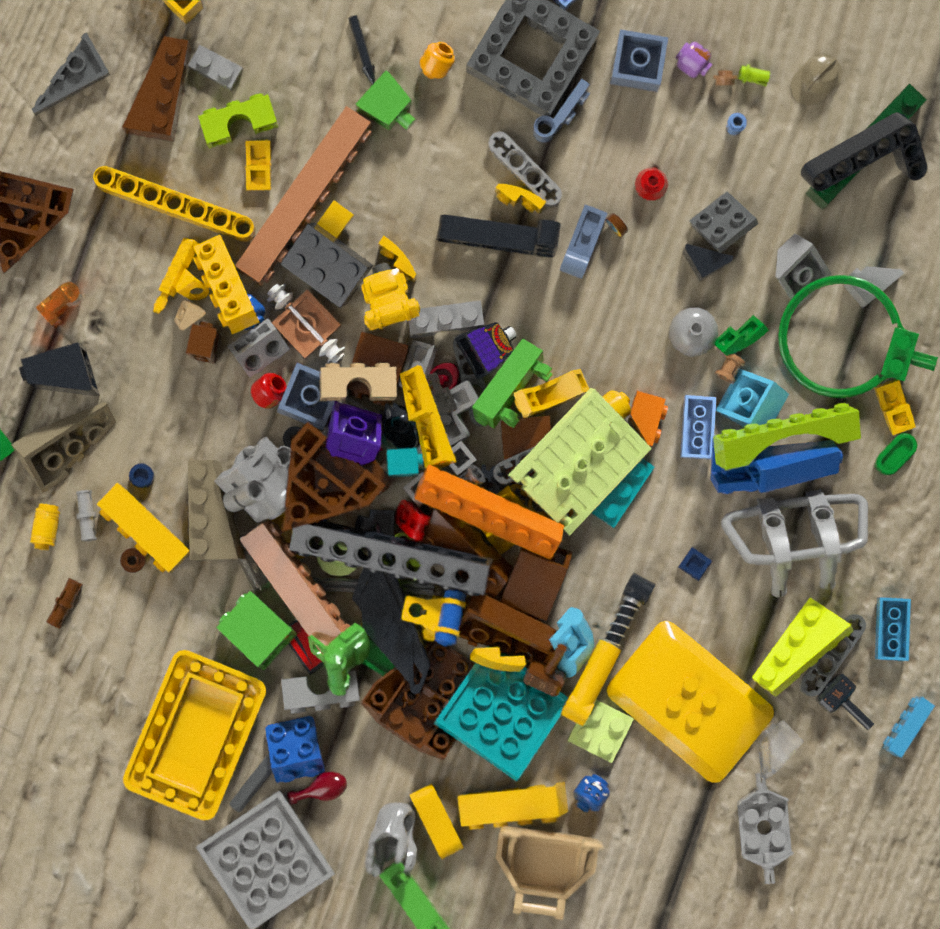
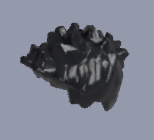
(398, 428)

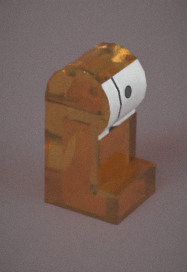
(59, 301)

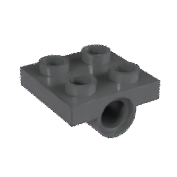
(723, 222)

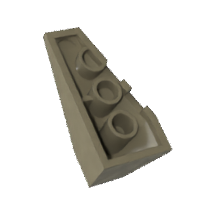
(56, 447)

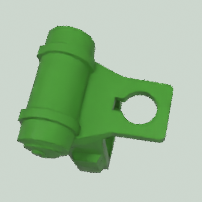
(341, 656)

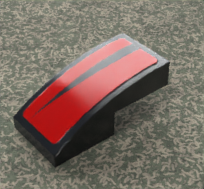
(301, 648)

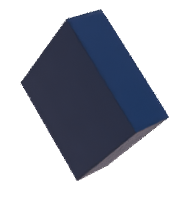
(694, 564)

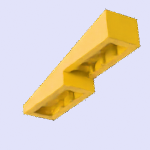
(423, 410)

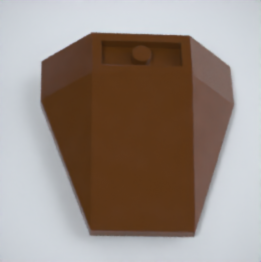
(413, 715)

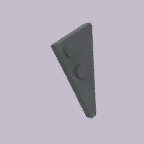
(79, 71)

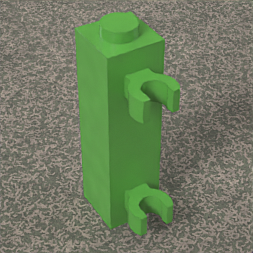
(513, 376)
(412, 898)

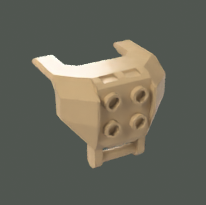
(545, 865)

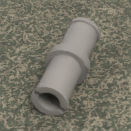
(86, 515)

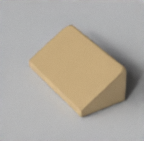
(188, 314)

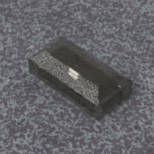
(257, 580)

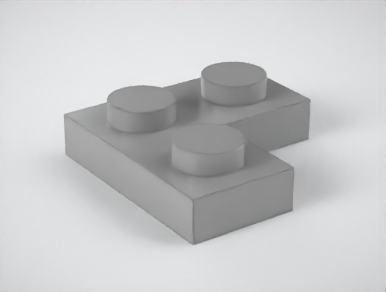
(453, 423)

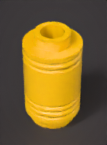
(45, 526)

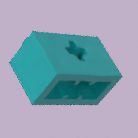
(404, 462)

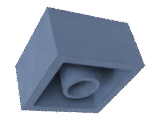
(639, 60)
(302, 398)

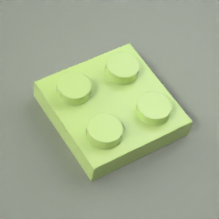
(602, 731)

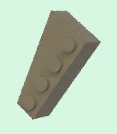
(211, 525)

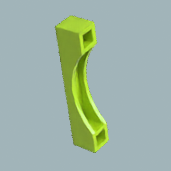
(741, 446)

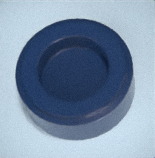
(141, 475)

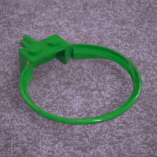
(899, 355)

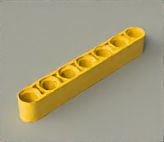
(165, 195)

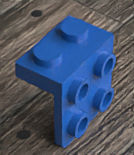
(730, 480)
(294, 749)

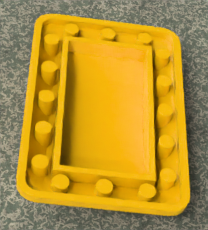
(690, 701)
(194, 735)

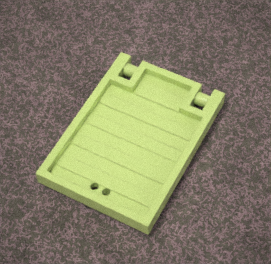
(580, 461)

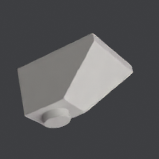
(799, 265)

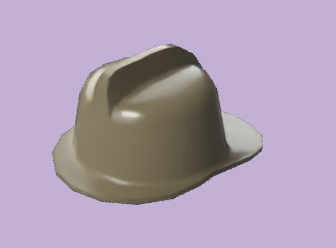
(816, 79)

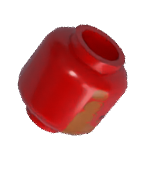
(268, 390)

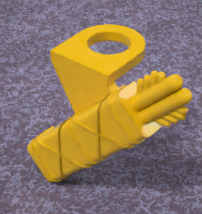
(178, 278)

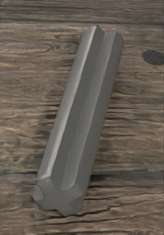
(252, 785)

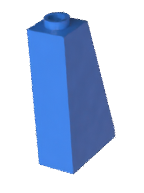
(794, 464)

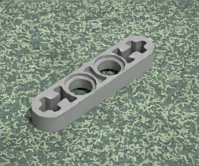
(527, 167)

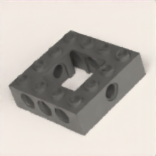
(536, 94)

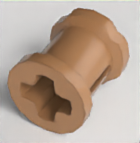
(730, 368)

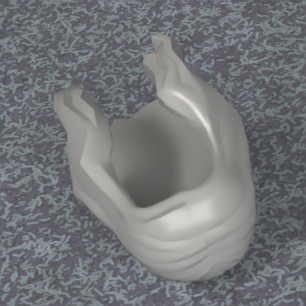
(392, 838)

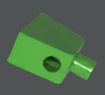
(386, 103)

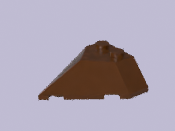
(27, 214)
(323, 484)

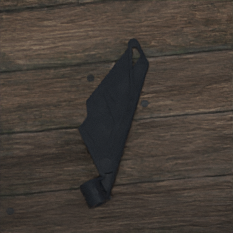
(382, 604)

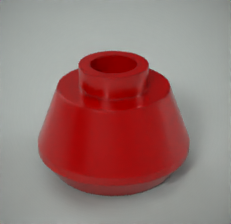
(651, 188)

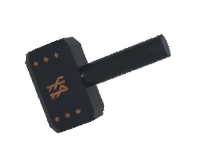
(836, 695)

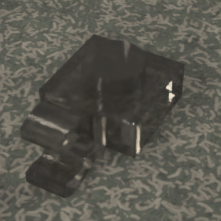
(442, 396)

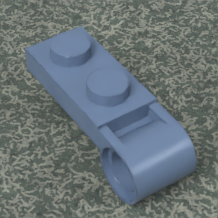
(564, 115)
(583, 241)

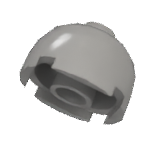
(693, 332)

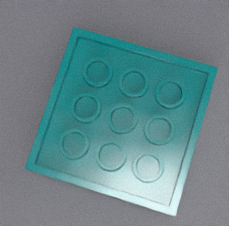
(501, 717)

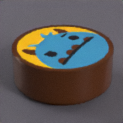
(617, 224)

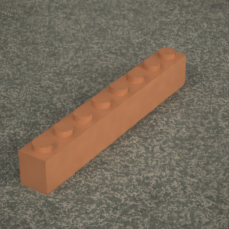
(303, 196)

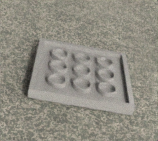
(265, 860)

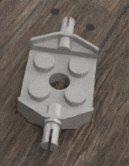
(767, 848)

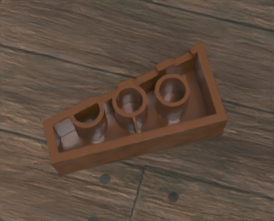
(160, 95)
(456, 535)
(501, 626)

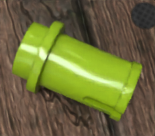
(753, 75)

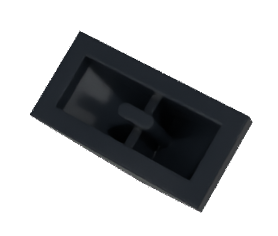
(705, 261)

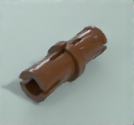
(64, 603)

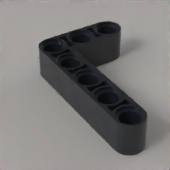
(889, 135)
(500, 236)

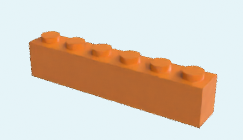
(489, 512)

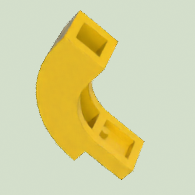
(551, 394)

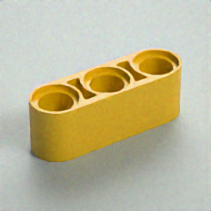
(436, 821)

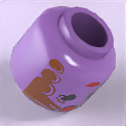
(694, 59)

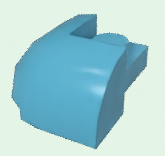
(578, 639)

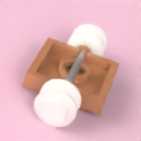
(306, 324)

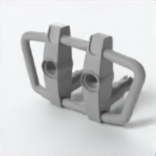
(776, 540)

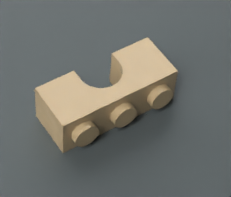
(378, 379)

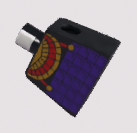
(486, 347)

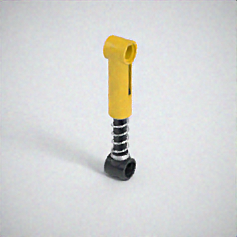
(606, 652)

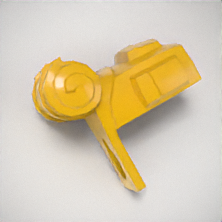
(388, 299)

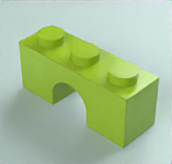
(217, 123)

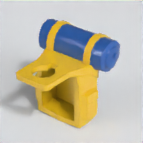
(441, 616)

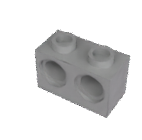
(255, 344)

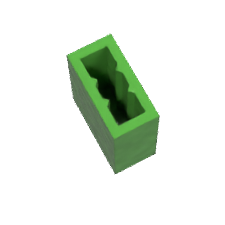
(256, 630)

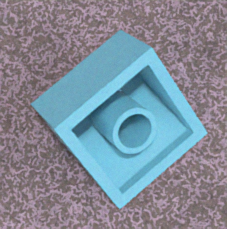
(752, 399)

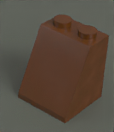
(536, 582)

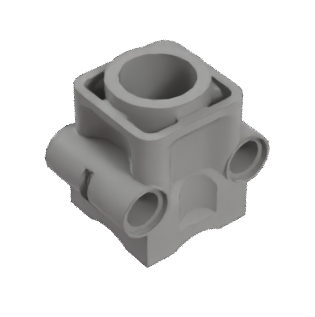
(257, 481)

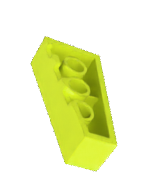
(801, 646)

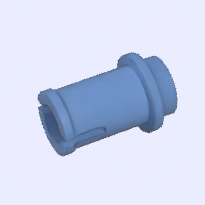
(740, 120)

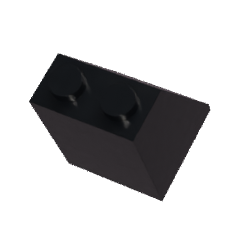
(61, 370)

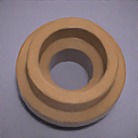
(725, 77)

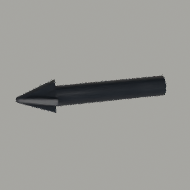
(368, 68)

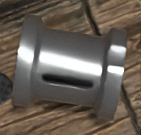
(473, 475)

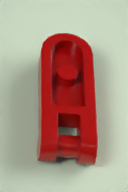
(411, 519)

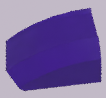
(354, 433)

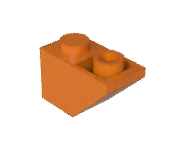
(646, 415)

